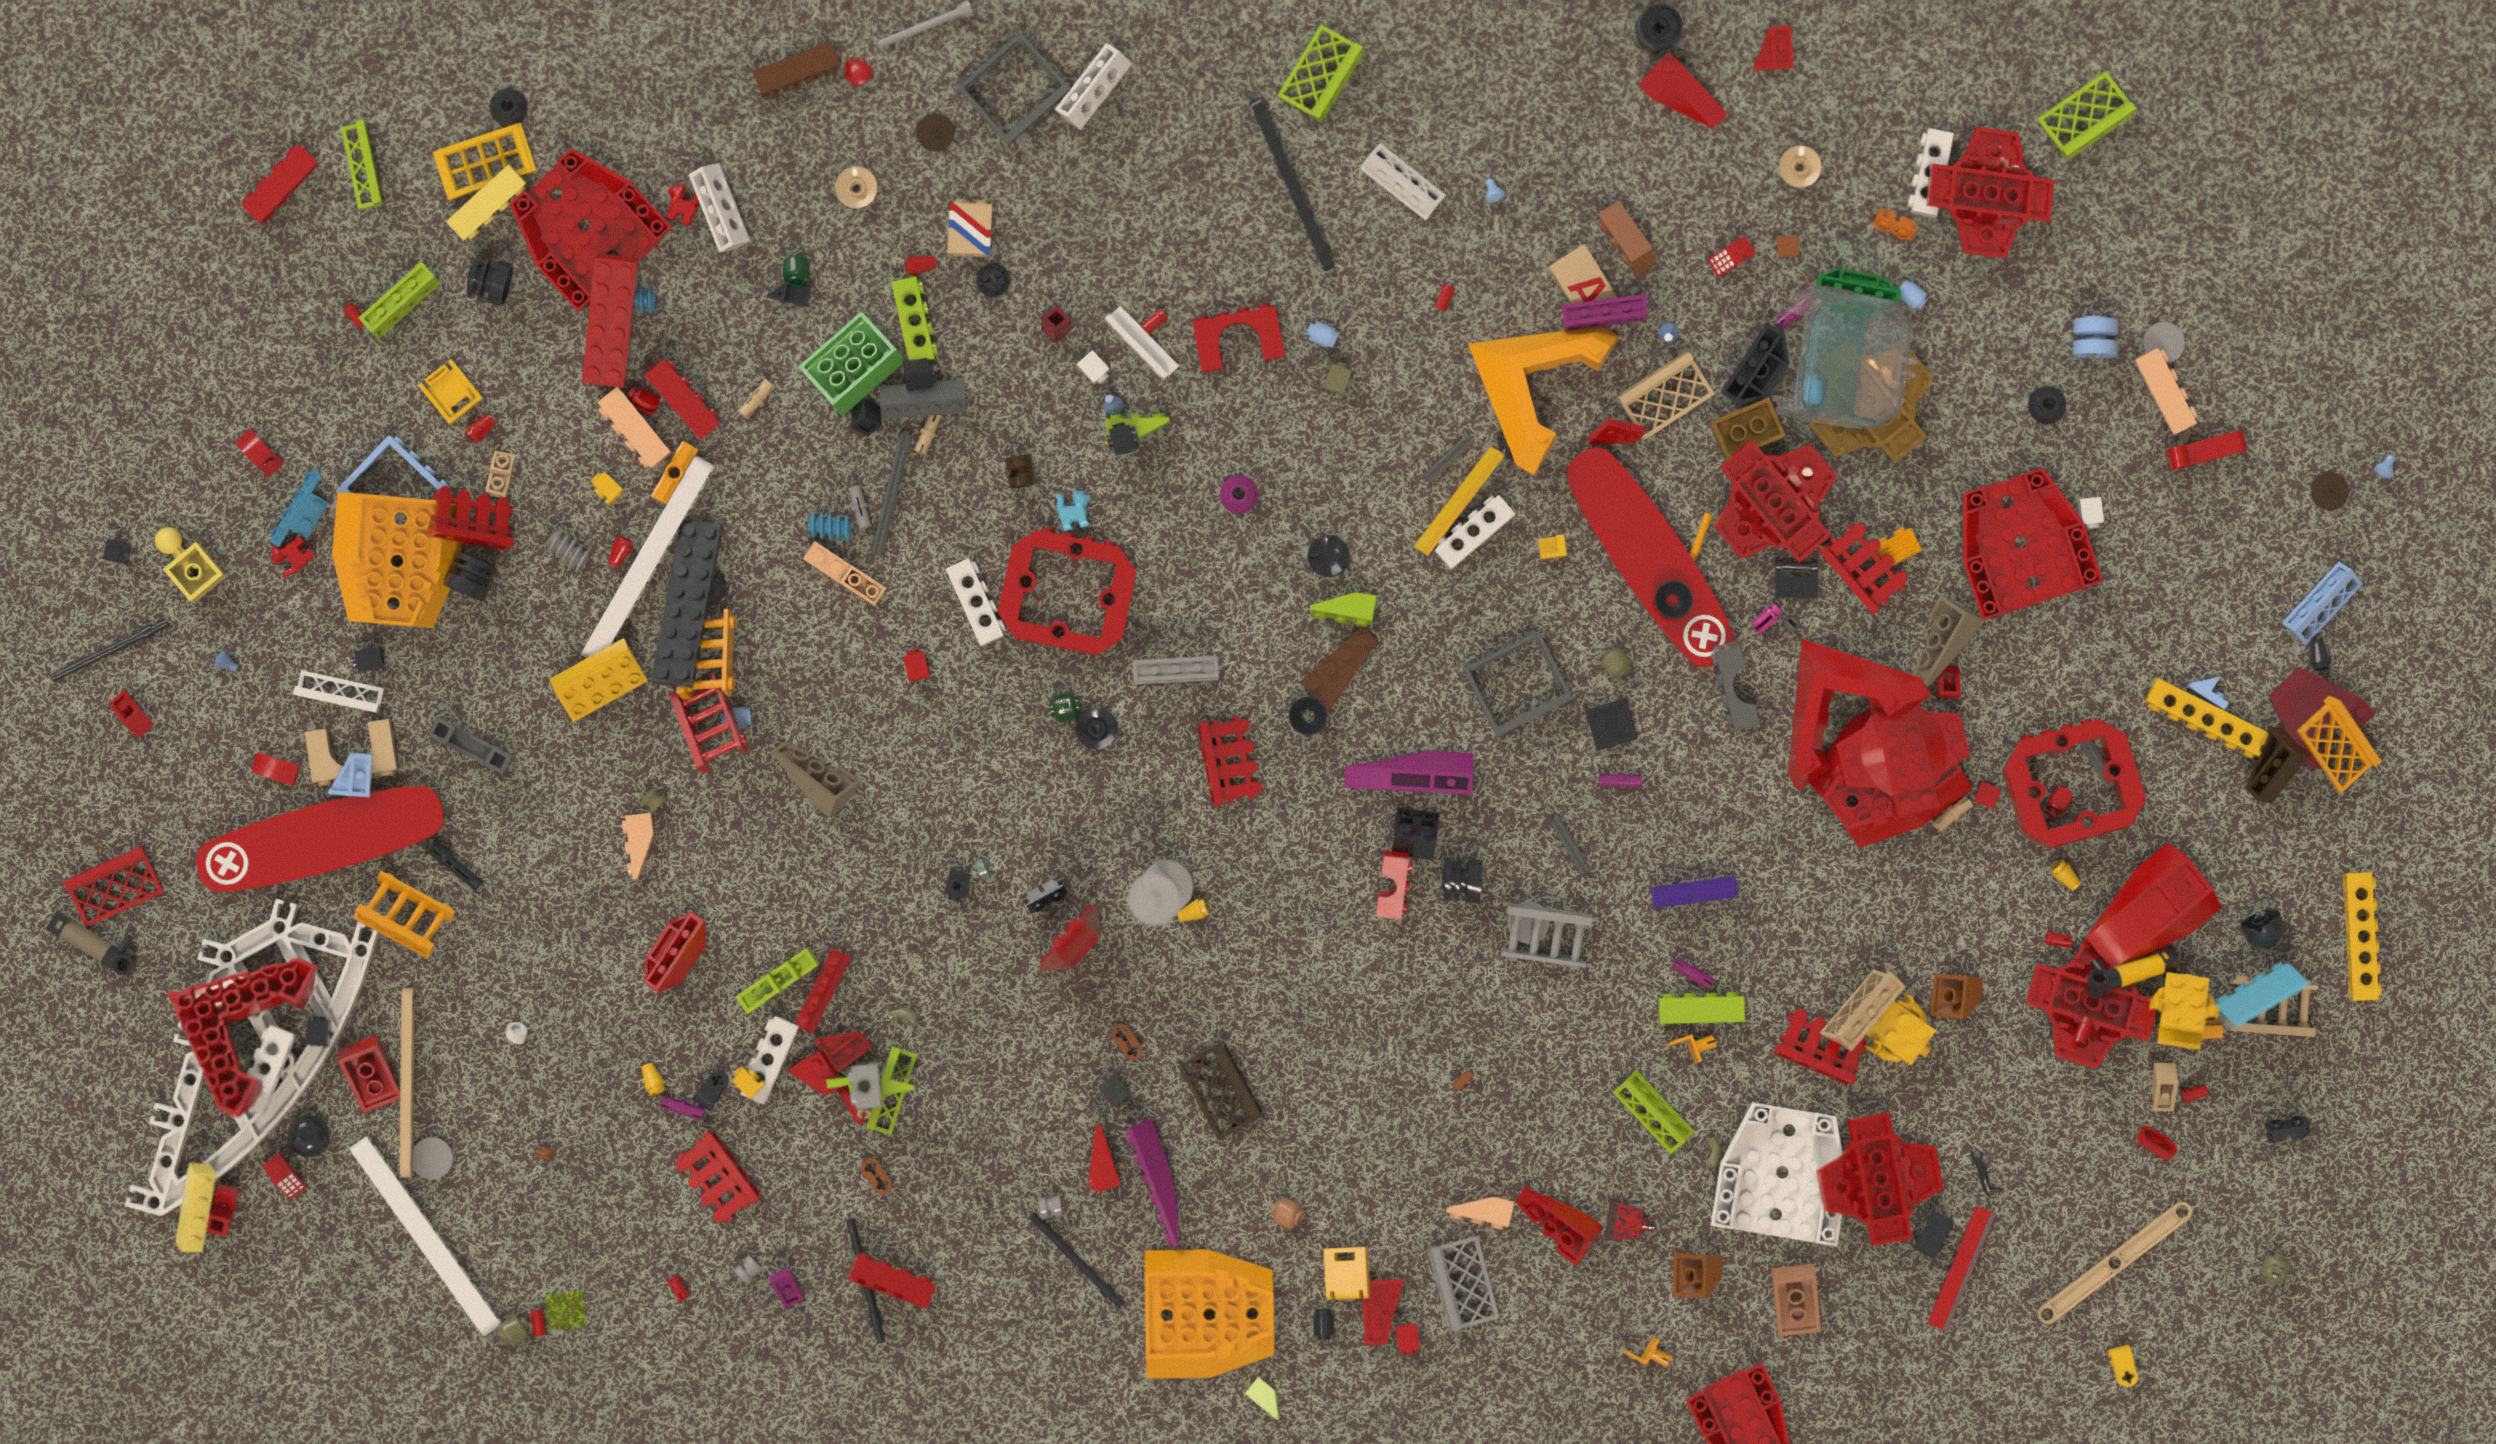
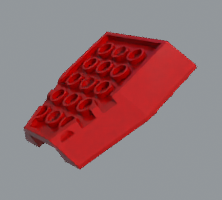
(618, 219)
(2054, 550)
(1875, 813)

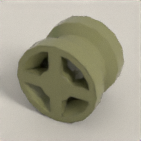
(653, 800)

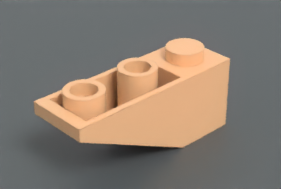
(640, 837)
(1490, 1209)

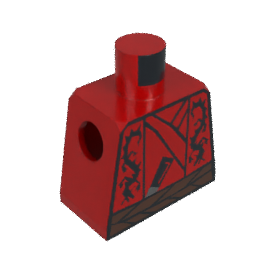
(1626, 1222)

